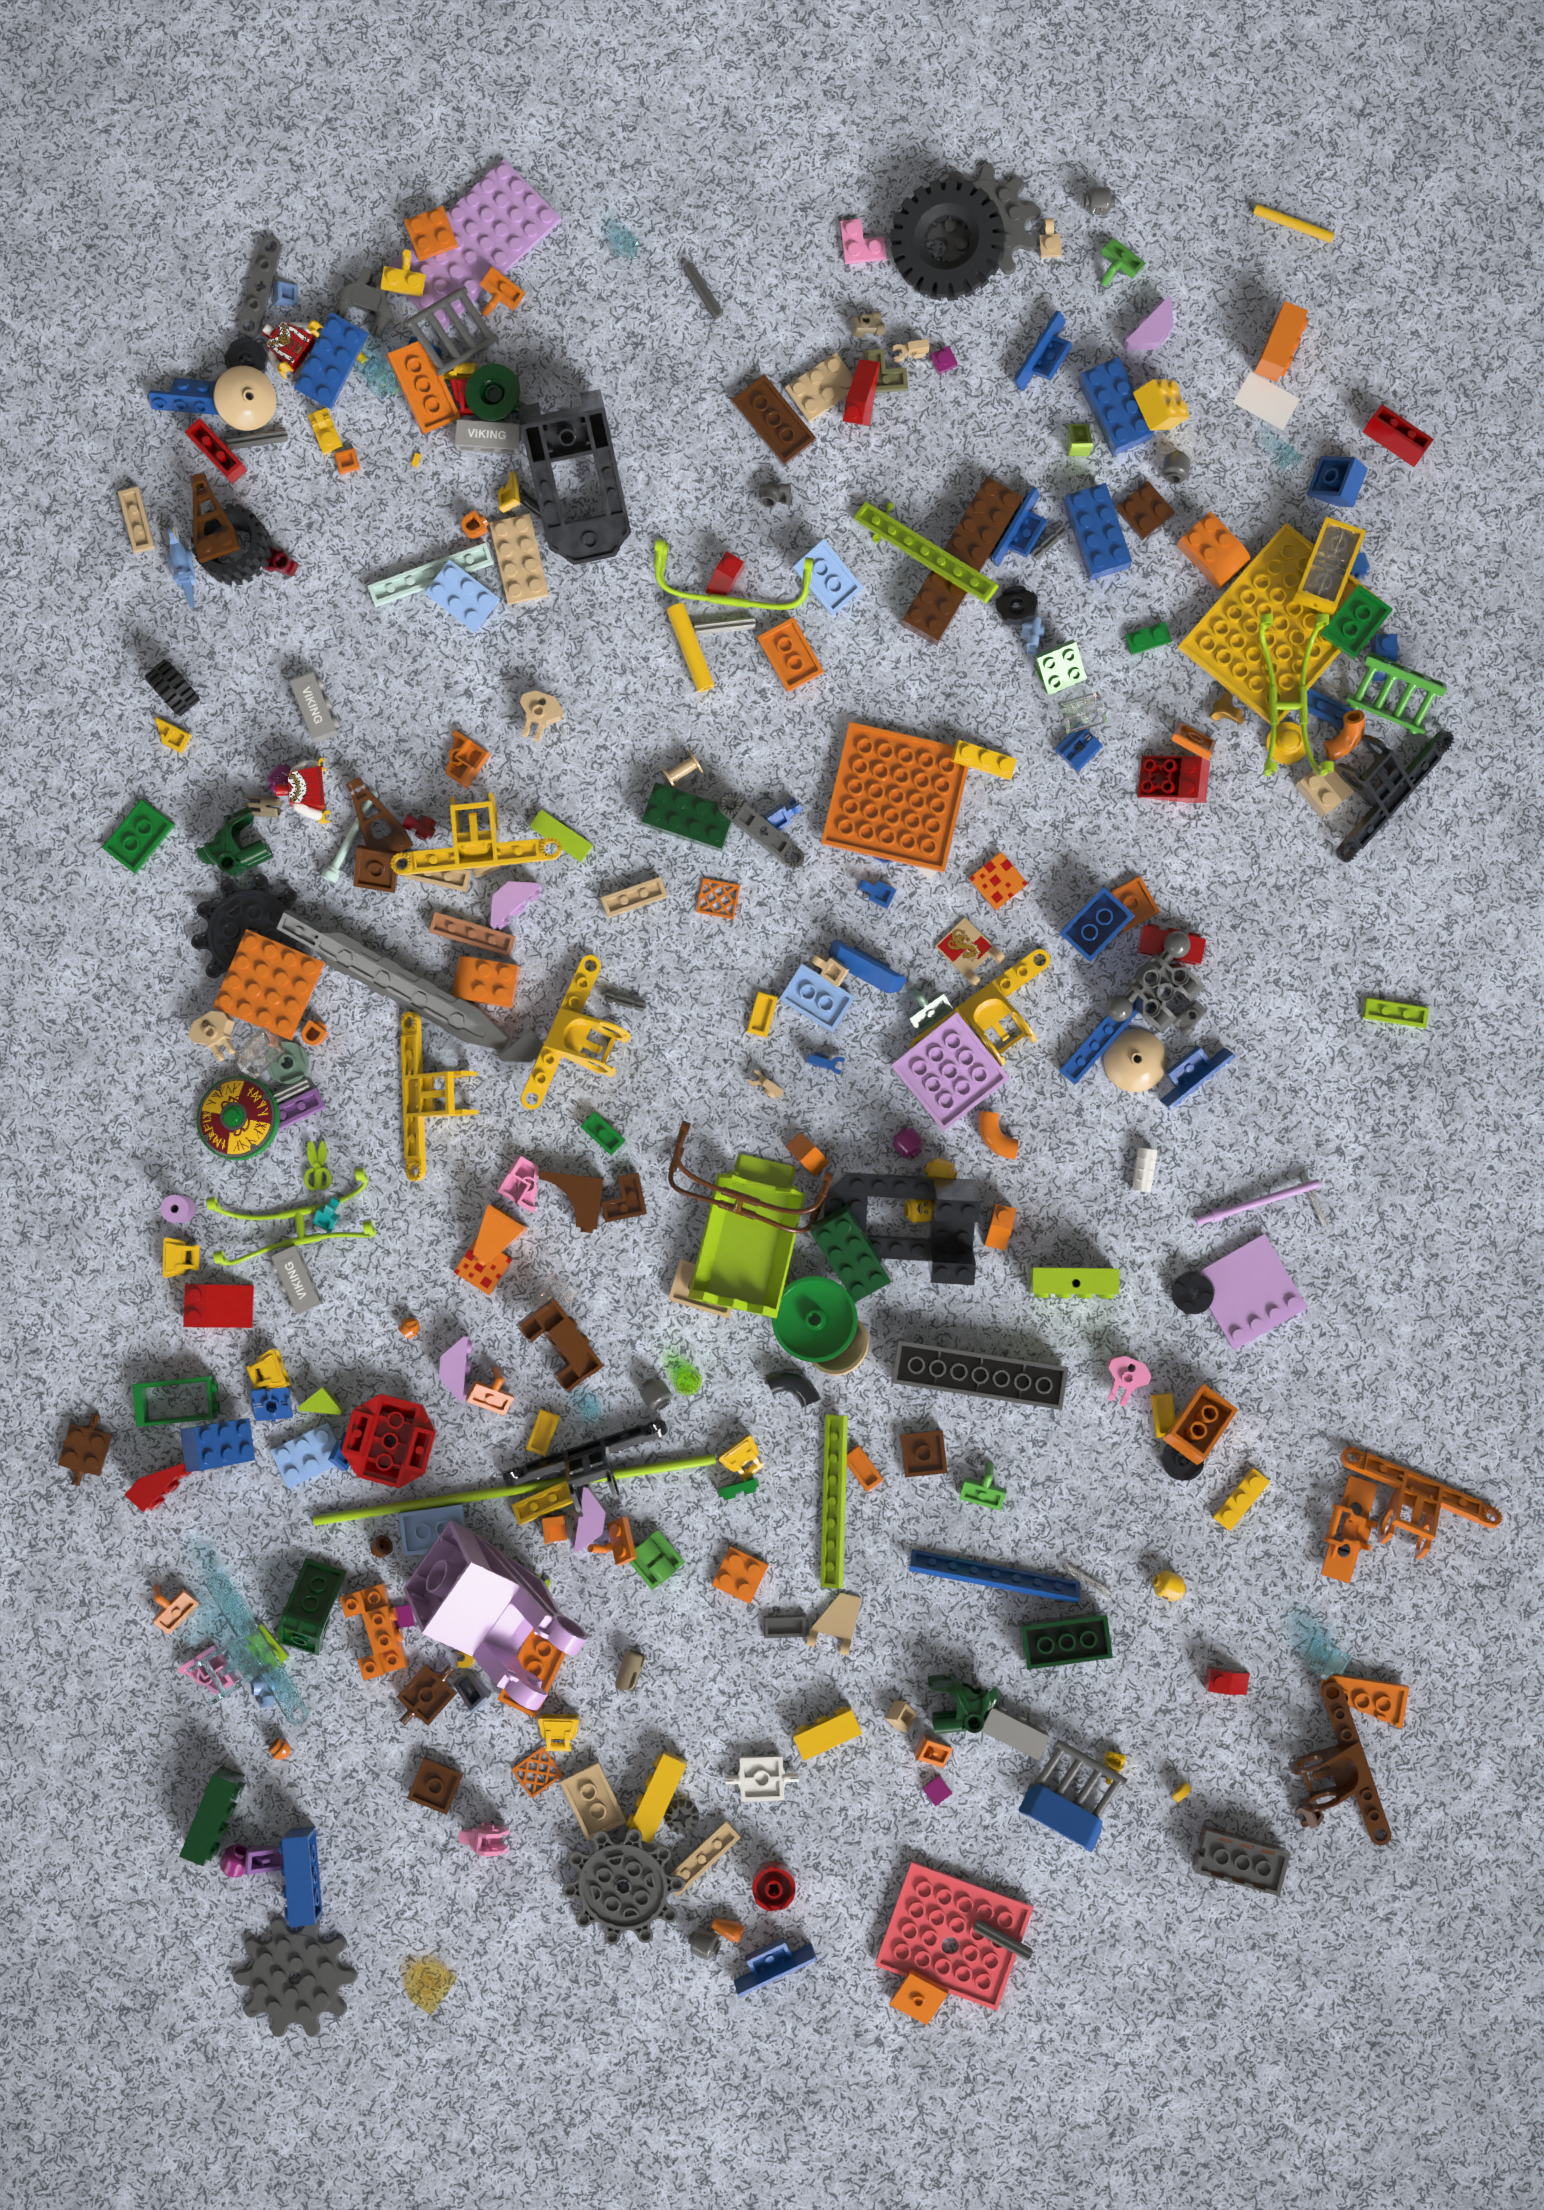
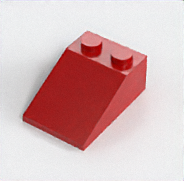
(218, 1306)

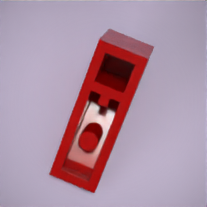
(862, 393)

